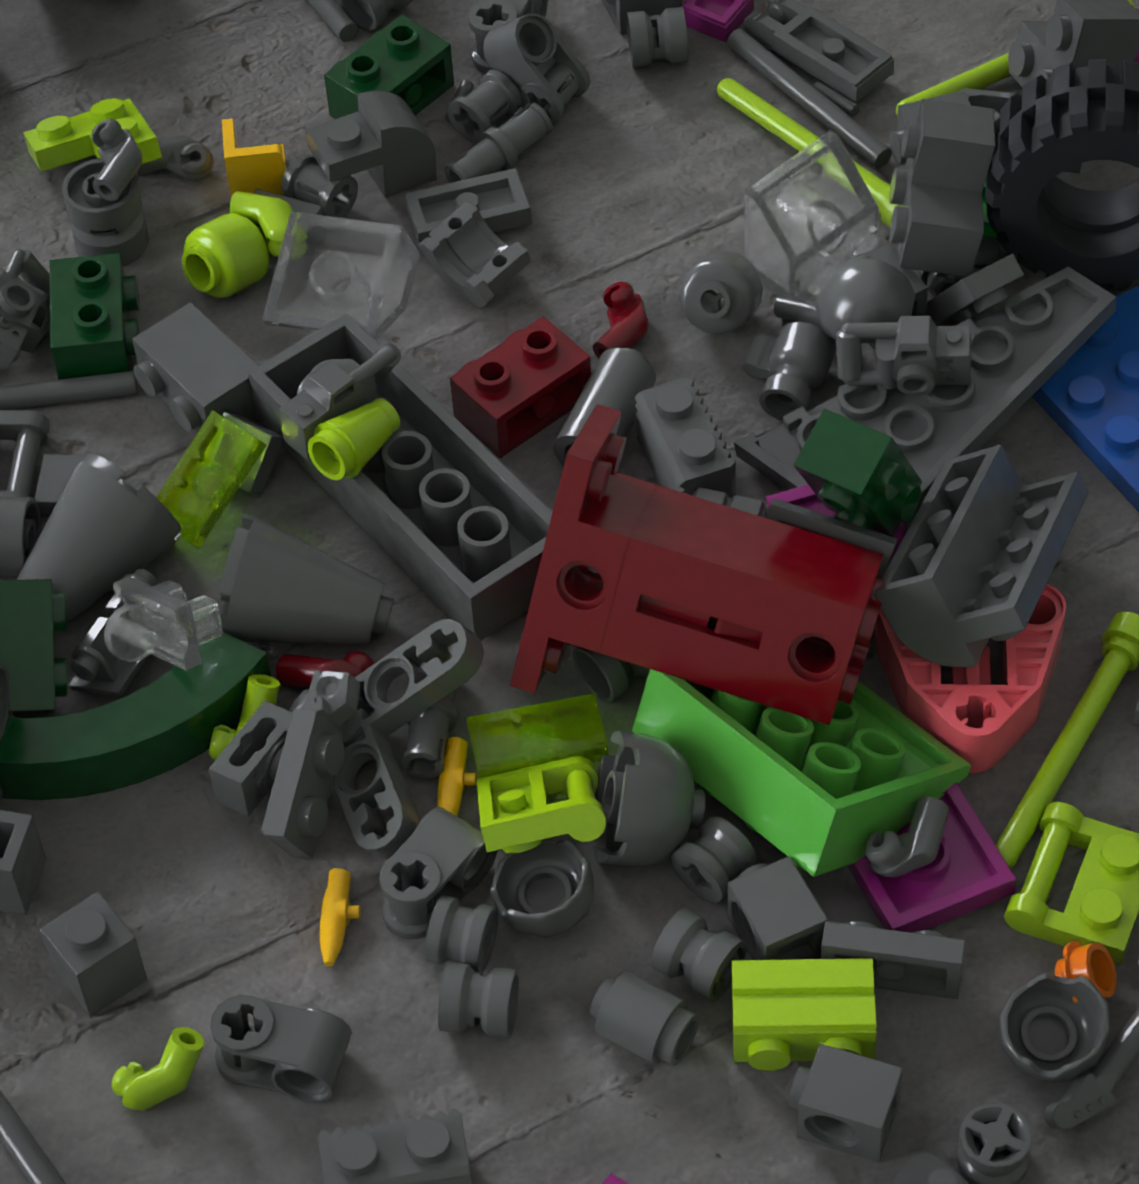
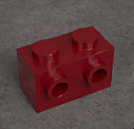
(520, 386)

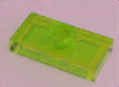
(209, 476)
(537, 735)

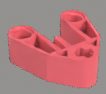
(971, 714)

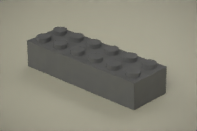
(428, 493)

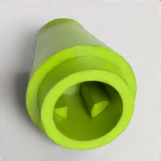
(351, 439)

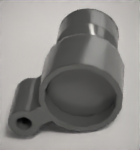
(791, 364)

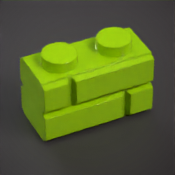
(798, 1003)

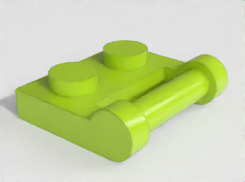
(518, 811)
(1105, 893)

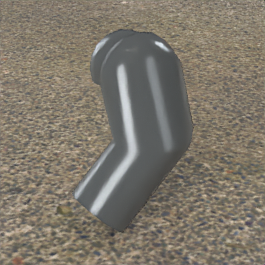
(182, 157)
(918, 847)

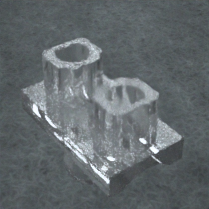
(161, 623)

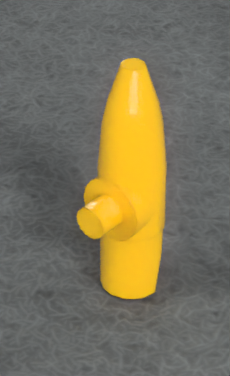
(454, 777)
(336, 914)

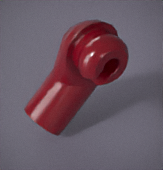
(626, 318)
(299, 669)

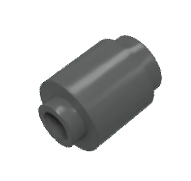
(644, 1019)

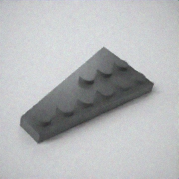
(1010, 362)

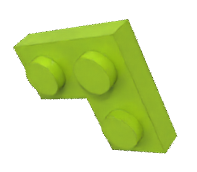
(67, 140)

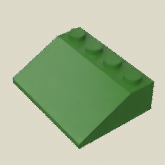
(798, 780)

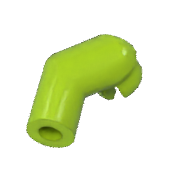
(267, 211)
(258, 689)
(170, 1077)

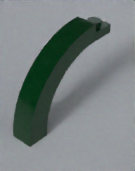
(133, 735)

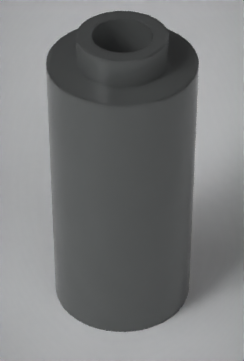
(613, 384)

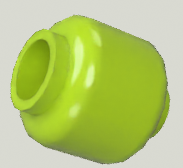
(225, 256)

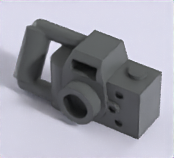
(23, 306)
(908, 354)
(332, 392)
(250, 761)

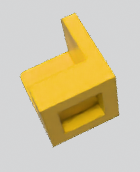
(252, 166)

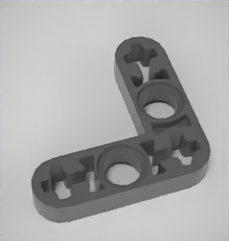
(369, 732)

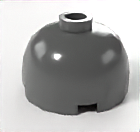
(646, 801)

